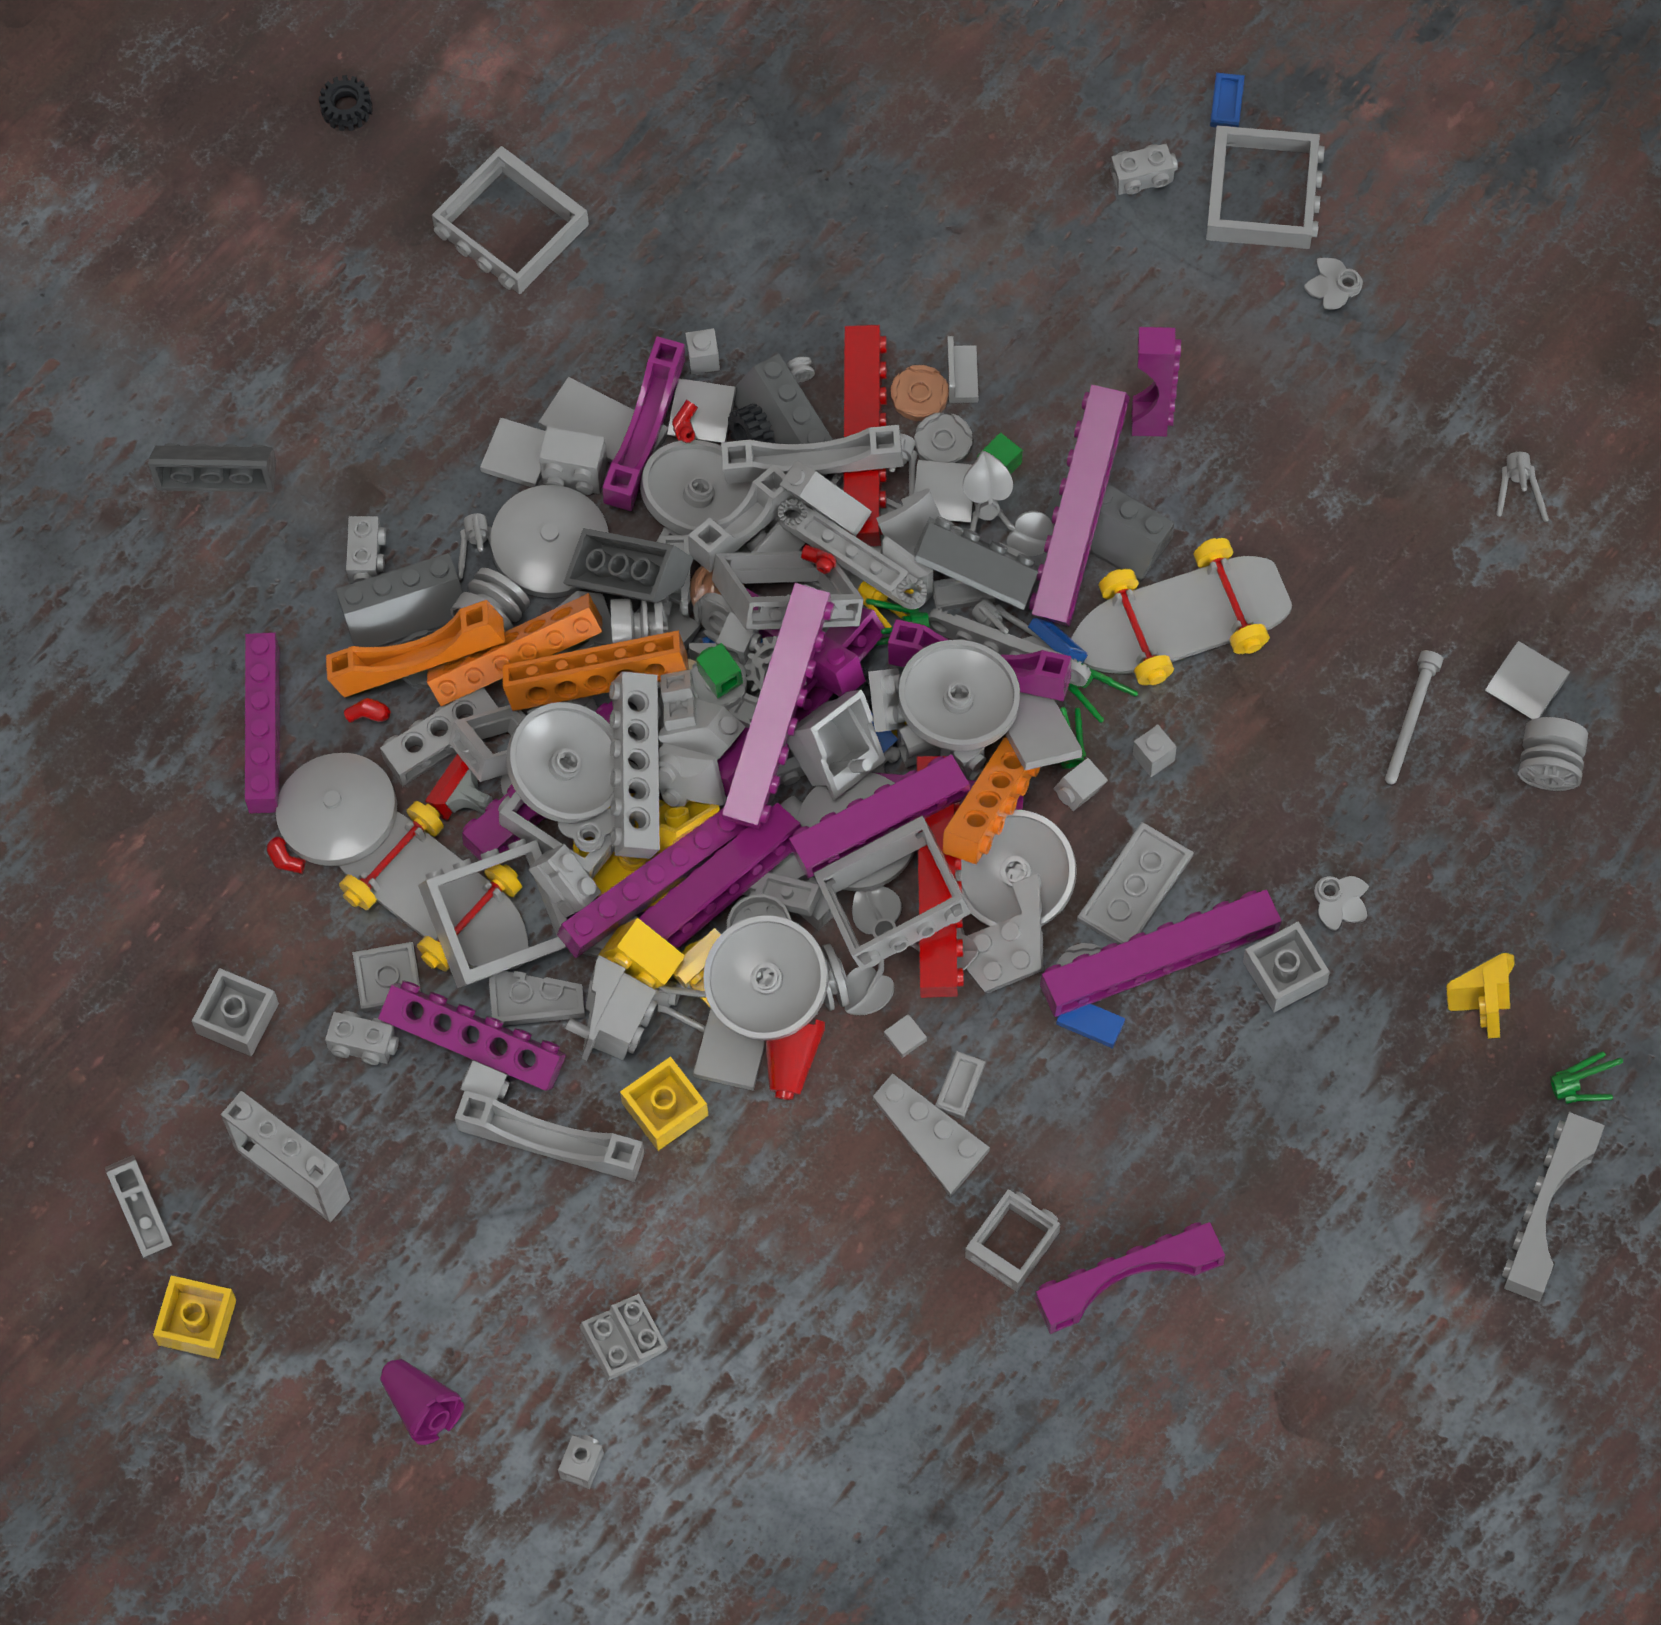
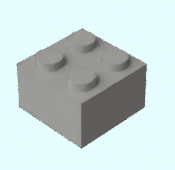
(573, 460)
(1286, 967)
(235, 1012)

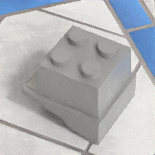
(838, 743)
(616, 1011)

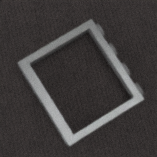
(505, 162)
(1262, 232)
(735, 569)
(525, 830)
(873, 858)
(444, 927)
(286, 1156)

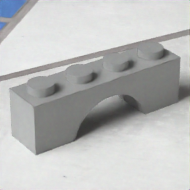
(743, 523)

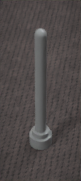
(1429, 664)

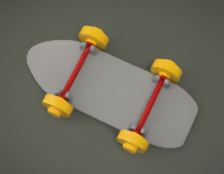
(1183, 615)
(478, 909)

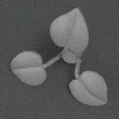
(991, 481)
(875, 914)

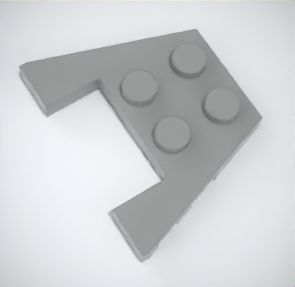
(1014, 946)

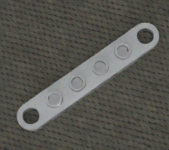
(852, 554)
(962, 628)

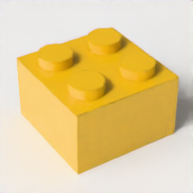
(642, 953)
(664, 1103)
(194, 1317)

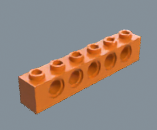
(531, 640)
(590, 669)
(987, 805)

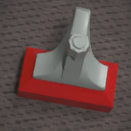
(457, 790)

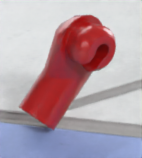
(682, 424)
(823, 560)
(367, 708)
(280, 857)

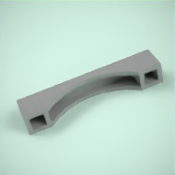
(858, 452)
(592, 1150)
(1533, 1262)

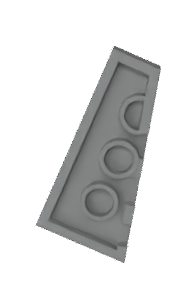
(938, 1140)

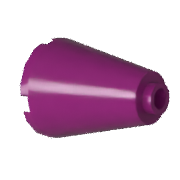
(421, 1401)

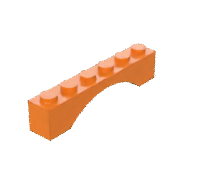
(368, 667)

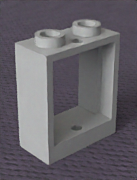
(467, 741)
(995, 1264)

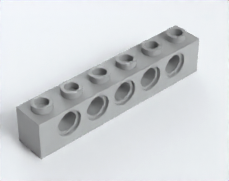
(643, 692)

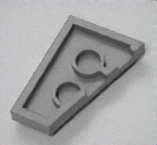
(532, 999)

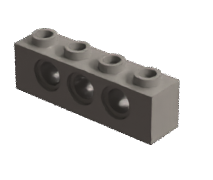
(435, 749)

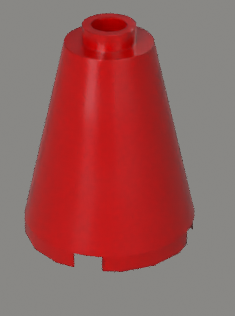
(791, 1060)

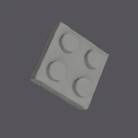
(884, 699)

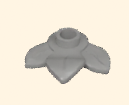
(1330, 283)
(597, 828)
(1344, 903)

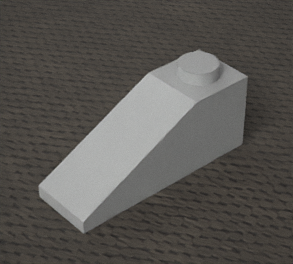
(138, 1206)

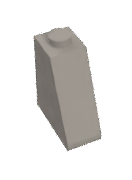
(825, 498)

